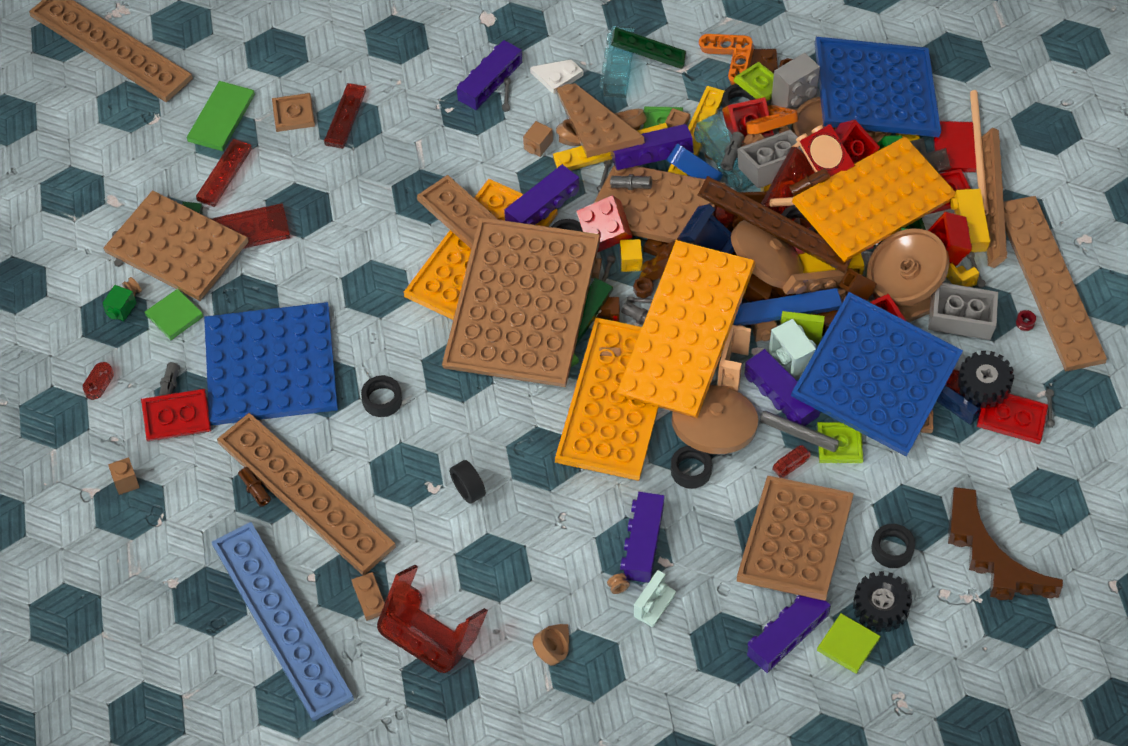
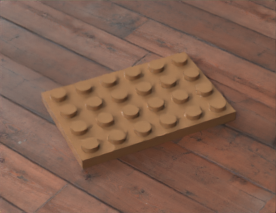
(657, 211)
(176, 245)
(795, 538)

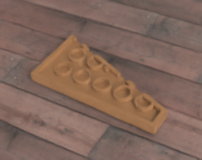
(594, 124)

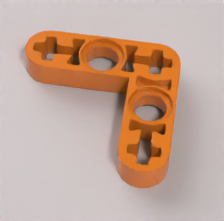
(737, 52)
(777, 118)

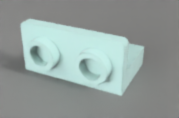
(653, 600)

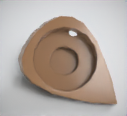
(633, 117)
(567, 134)
(552, 643)

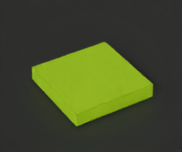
(756, 81)
(810, 323)
(850, 443)
(848, 643)

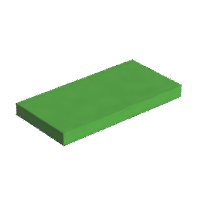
(220, 116)

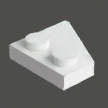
(557, 74)

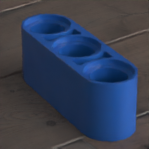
(692, 164)

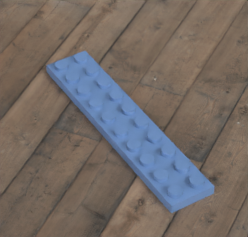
(282, 622)

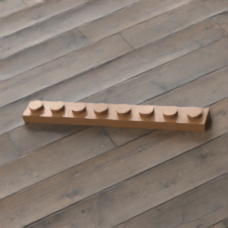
(995, 218)

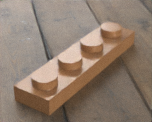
(813, 281)

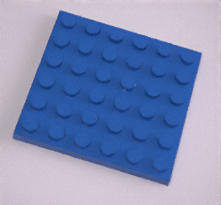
(877, 86)
(270, 363)
(877, 373)

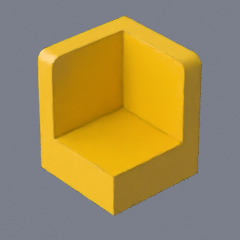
(630, 255)
(961, 276)

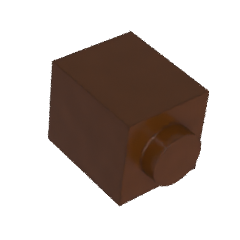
(857, 284)

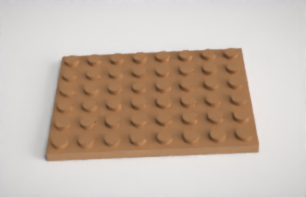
(521, 302)

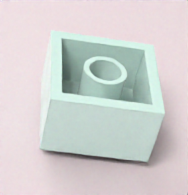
(791, 348)

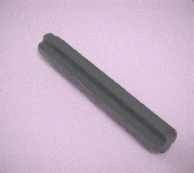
(799, 431)

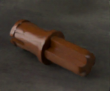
(809, 181)
(254, 487)

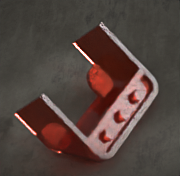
(421, 634)

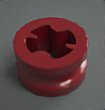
(1023, 325)

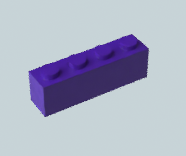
(489, 74)
(656, 147)
(543, 197)
(777, 386)
(644, 536)
(787, 631)

